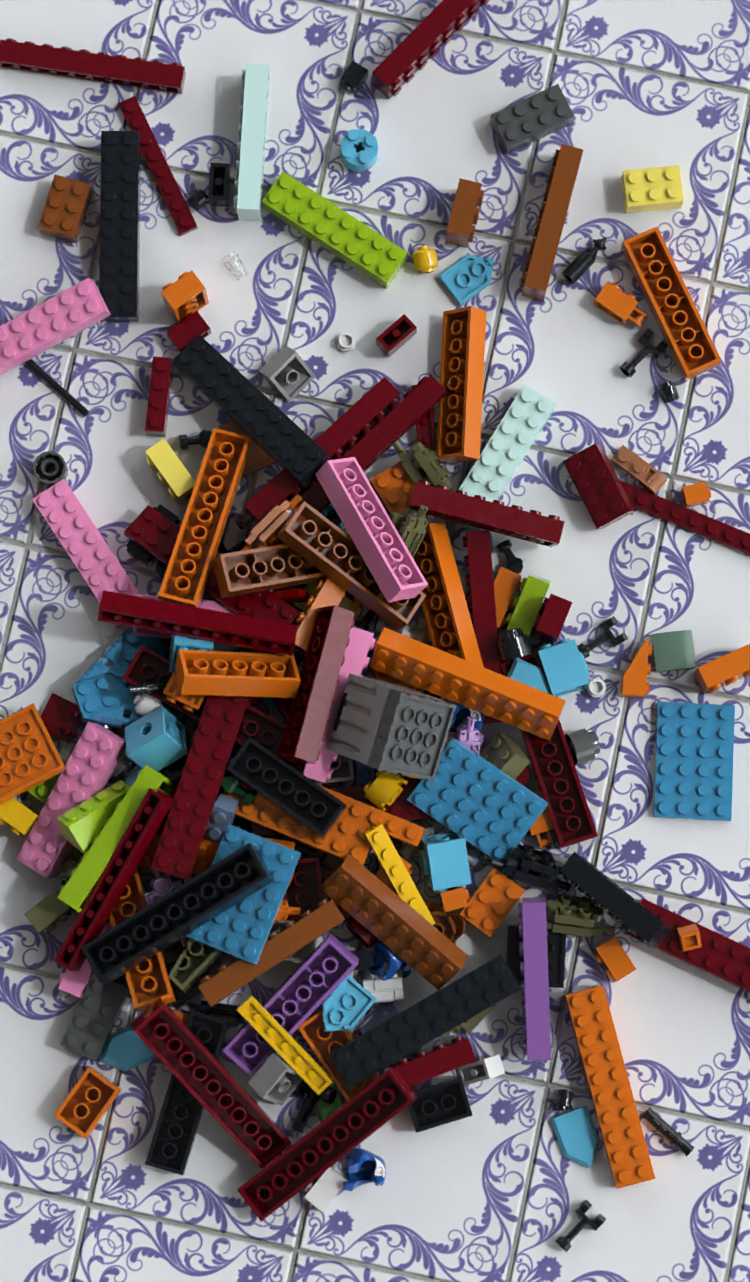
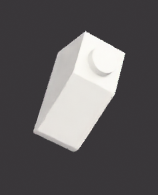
(481, 1070)

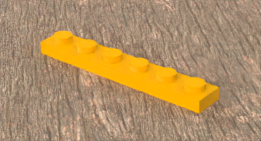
(396, 870)
(284, 1044)

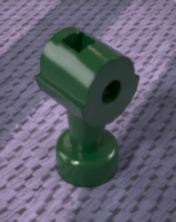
(232, 787)

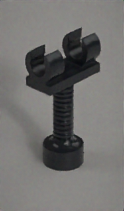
(629, 368)
(585, 649)
(327, 1096)
(565, 1242)

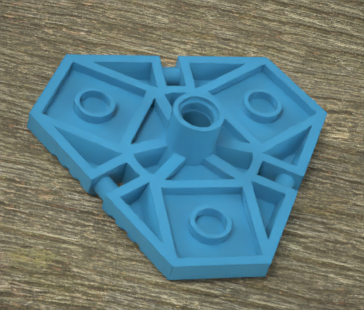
(101, 691)

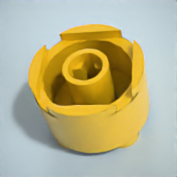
(384, 789)

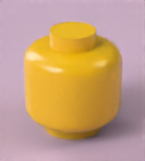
(425, 259)

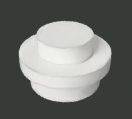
(346, 341)
(596, 687)

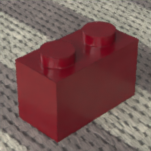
(187, 330)
(396, 335)

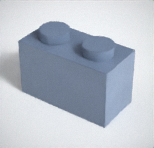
(221, 816)

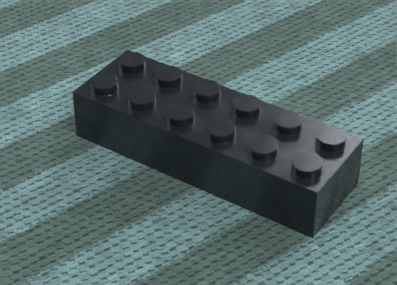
(286, 788)
(618, 902)

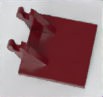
(61, 718)

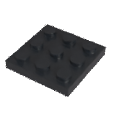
(556, 956)

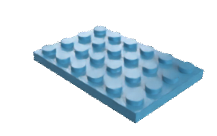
(694, 761)
(478, 801)
(246, 925)

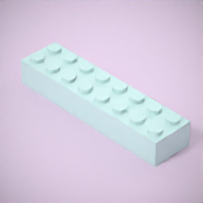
(253, 141)
(508, 446)

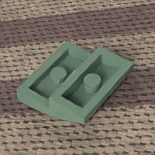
(674, 651)

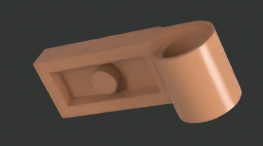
(639, 469)

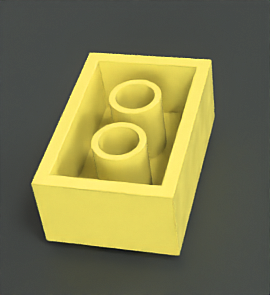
(652, 189)
(170, 471)

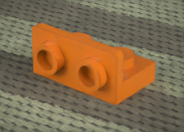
(173, 695)

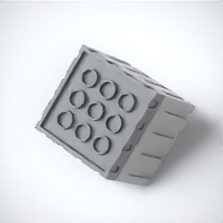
(391, 727)

